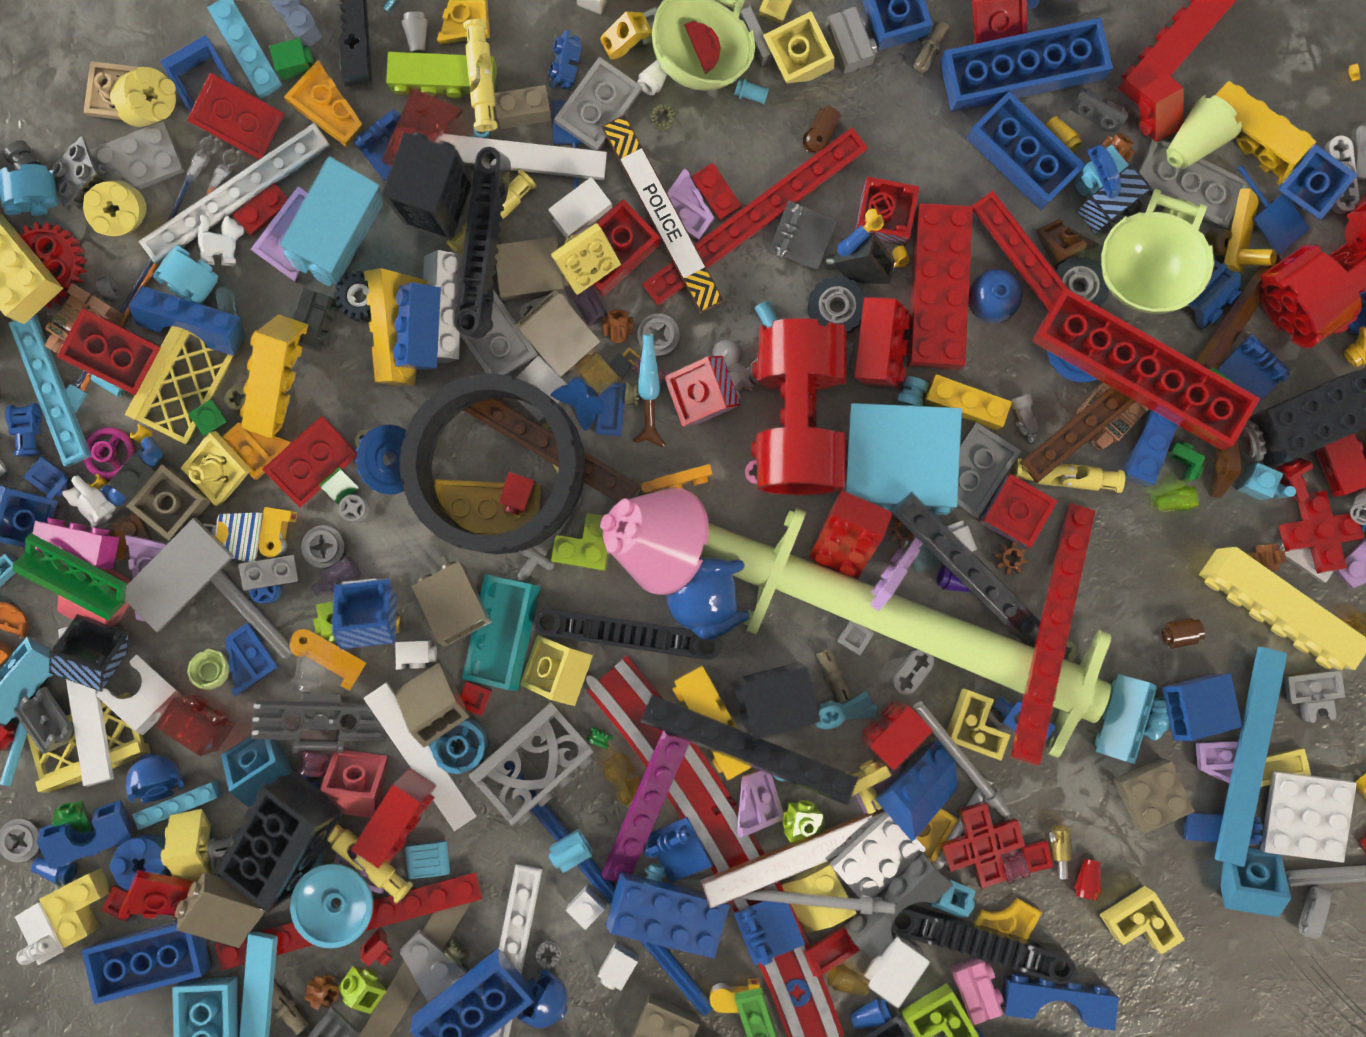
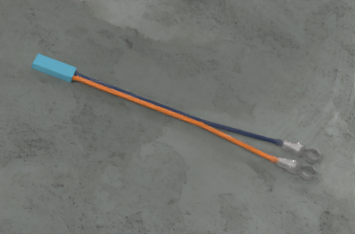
(198, 163)

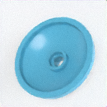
(316, 914)

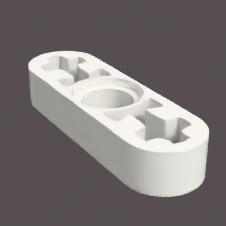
(1352, 192)

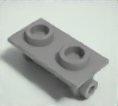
(268, 572)

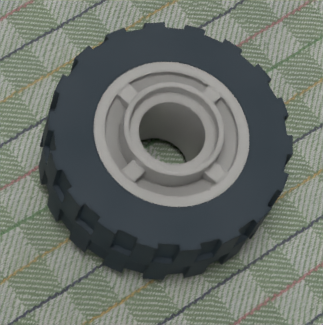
(1089, 274)
(840, 290)

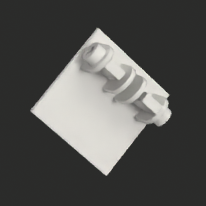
(39, 935)

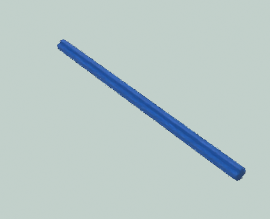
(607, 890)

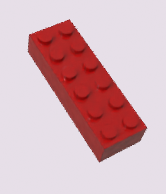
(940, 286)

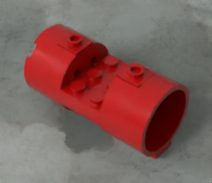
(1315, 291)
(800, 360)

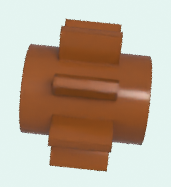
(1121, 144)
(617, 326)
(898, 535)
(1015, 553)
(1269, 556)
(322, 992)

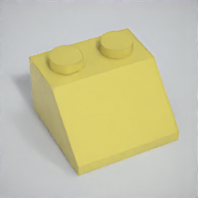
(800, 50)
(556, 670)
(818, 881)

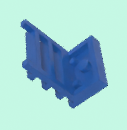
(1218, 294)

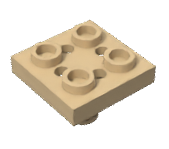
(99, 87)

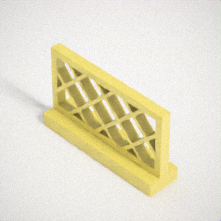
(157, 376)
(71, 774)

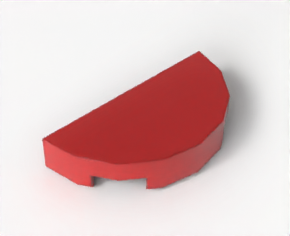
(705, 44)

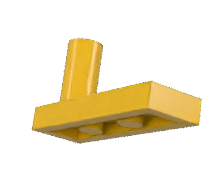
(1238, 249)

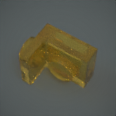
(597, 373)

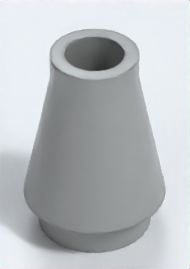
(415, 30)

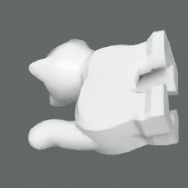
(218, 244)
(90, 502)

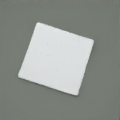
(542, 377)

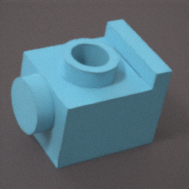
(962, 900)

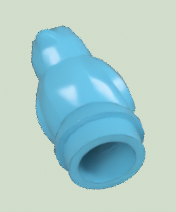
(1158, 720)

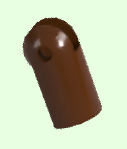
(821, 129)

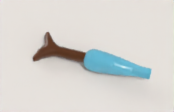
(649, 390)

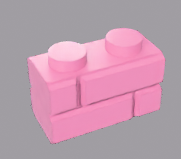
(976, 989)

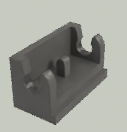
(44, 721)

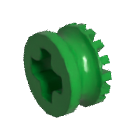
(599, 738)

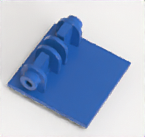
(375, 140)
(1254, 368)
(678, 850)
(768, 930)

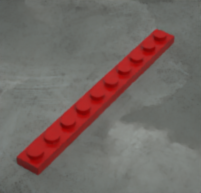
(762, 211)
(1052, 635)
(385, 912)

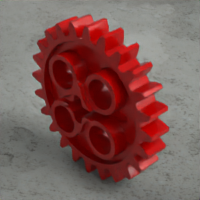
(64, 255)

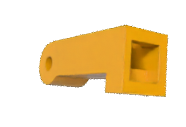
(328, 655)

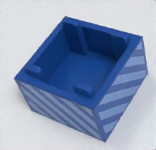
(364, 614)

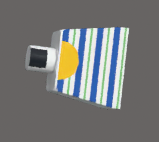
(239, 534)

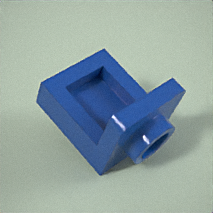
(47, 477)

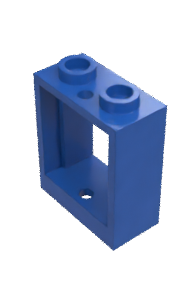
(189, 58)

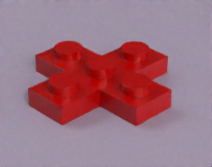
(1321, 533)
(982, 844)

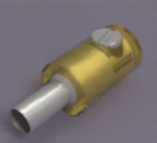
(1061, 848)

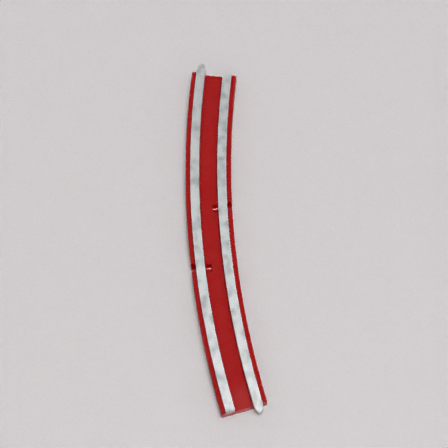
(705, 800)

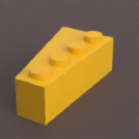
(1266, 134)
(384, 310)
(271, 374)
(703, 698)

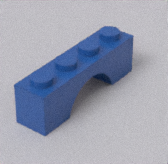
(214, 327)
(1150, 451)
(1027, 996)

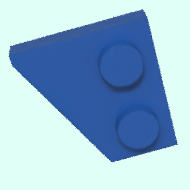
(248, 658)

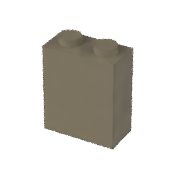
(528, 269)
(558, 333)
(451, 603)
(431, 705)
(217, 911)

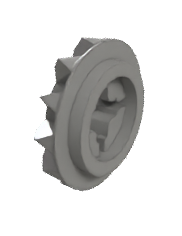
(658, 322)
(1252, 442)
(313, 538)
(9, 841)

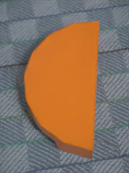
(13, 619)

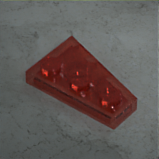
(421, 115)

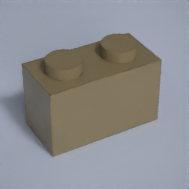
(523, 107)

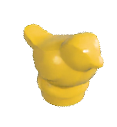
(1357, 351)

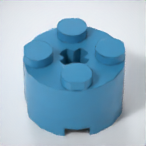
(28, 190)
(457, 762)

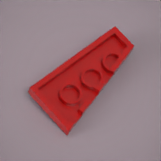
(154, 895)

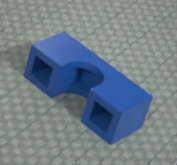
(64, 845)

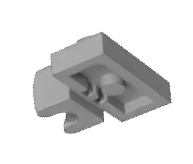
(1315, 693)

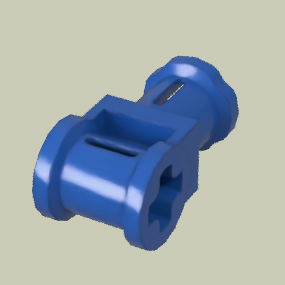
(24, 425)

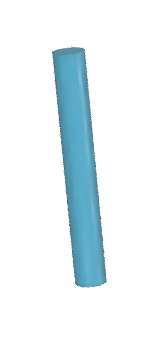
(14, 756)

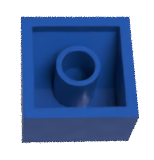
(1317, 182)
(19, 512)

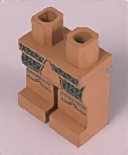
(67, 315)
(1118, 427)

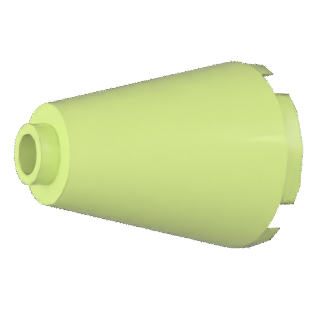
(1203, 131)

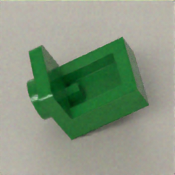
(1184, 454)
(75, 815)

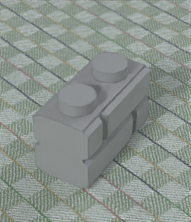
(851, 40)

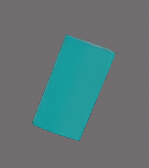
(500, 648)

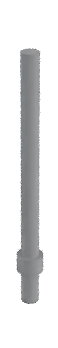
(991, 795)
(865, 905)

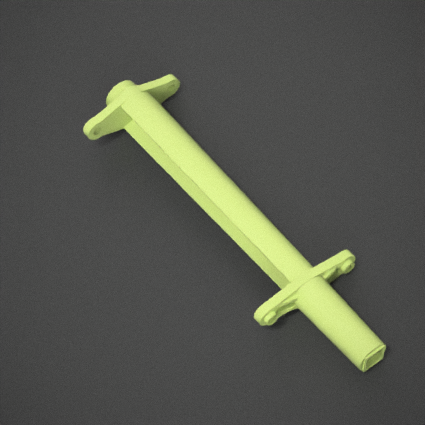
(948, 638)

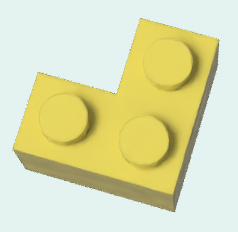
(969, 728)
(187, 845)
(70, 908)
(1142, 914)

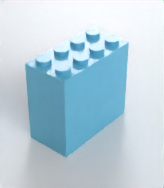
(332, 222)
(904, 452)

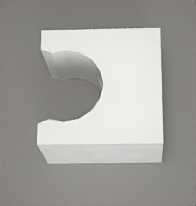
(580, 209)
(148, 704)
(896, 969)

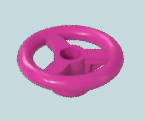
(99, 448)

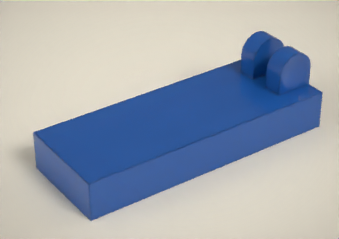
(1207, 826)

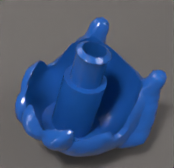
(709, 599)

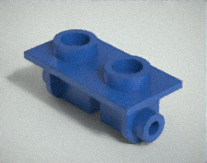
(566, 50)

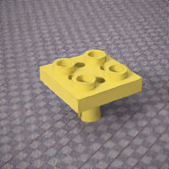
(582, 255)
(210, 474)
(869, 775)

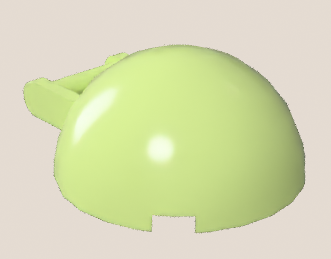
(677, 53)
(1157, 258)

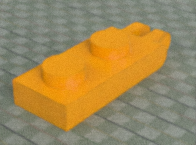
(696, 475)

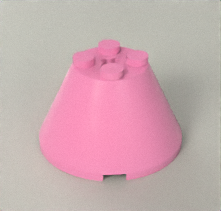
(658, 538)

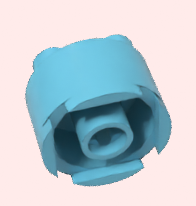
(185, 276)

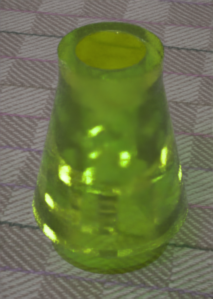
(1180, 499)

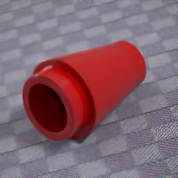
(1089, 880)

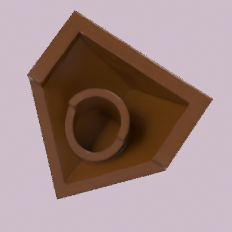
(1063, 242)

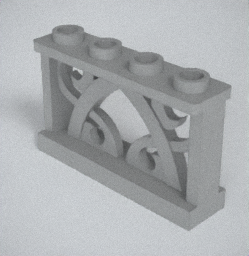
(494, 765)

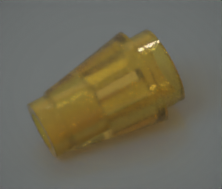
(848, 981)

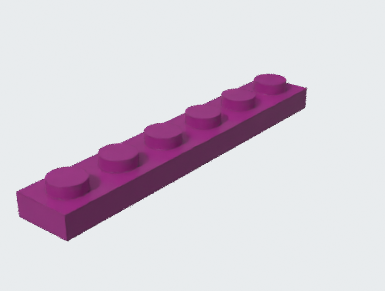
(645, 806)

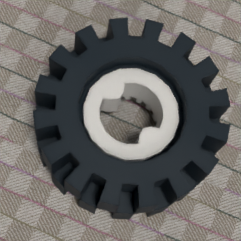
(346, 300)

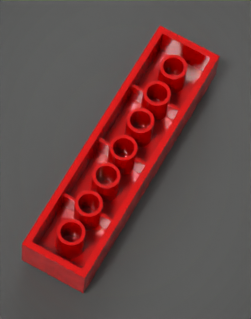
(1145, 370)

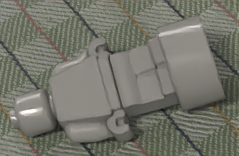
(1027, 420)

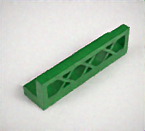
(71, 581)

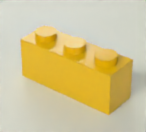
(975, 404)

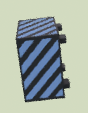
(1100, 211)
(88, 652)

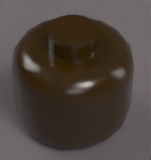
(1219, 240)

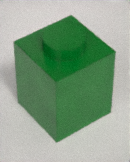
(291, 58)
(207, 417)

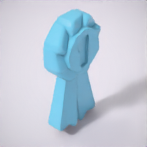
(835, 713)

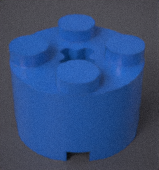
(130, 856)

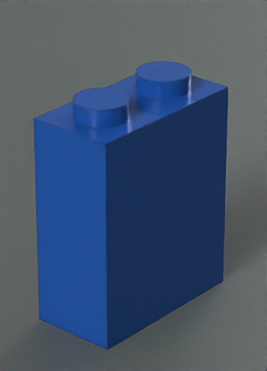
(1202, 707)

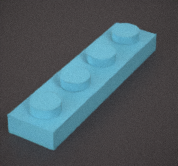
(245, 47)

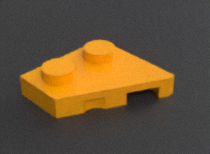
(254, 448)

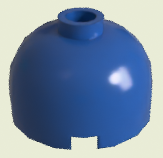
(995, 296)
(152, 778)
(549, 1001)

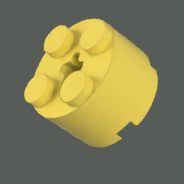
(143, 96)
(114, 223)

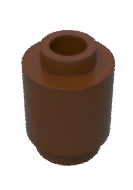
(1182, 633)

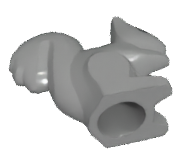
(739, 374)

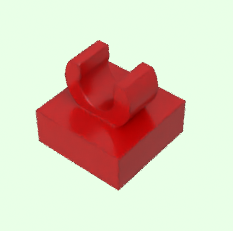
(376, 949)

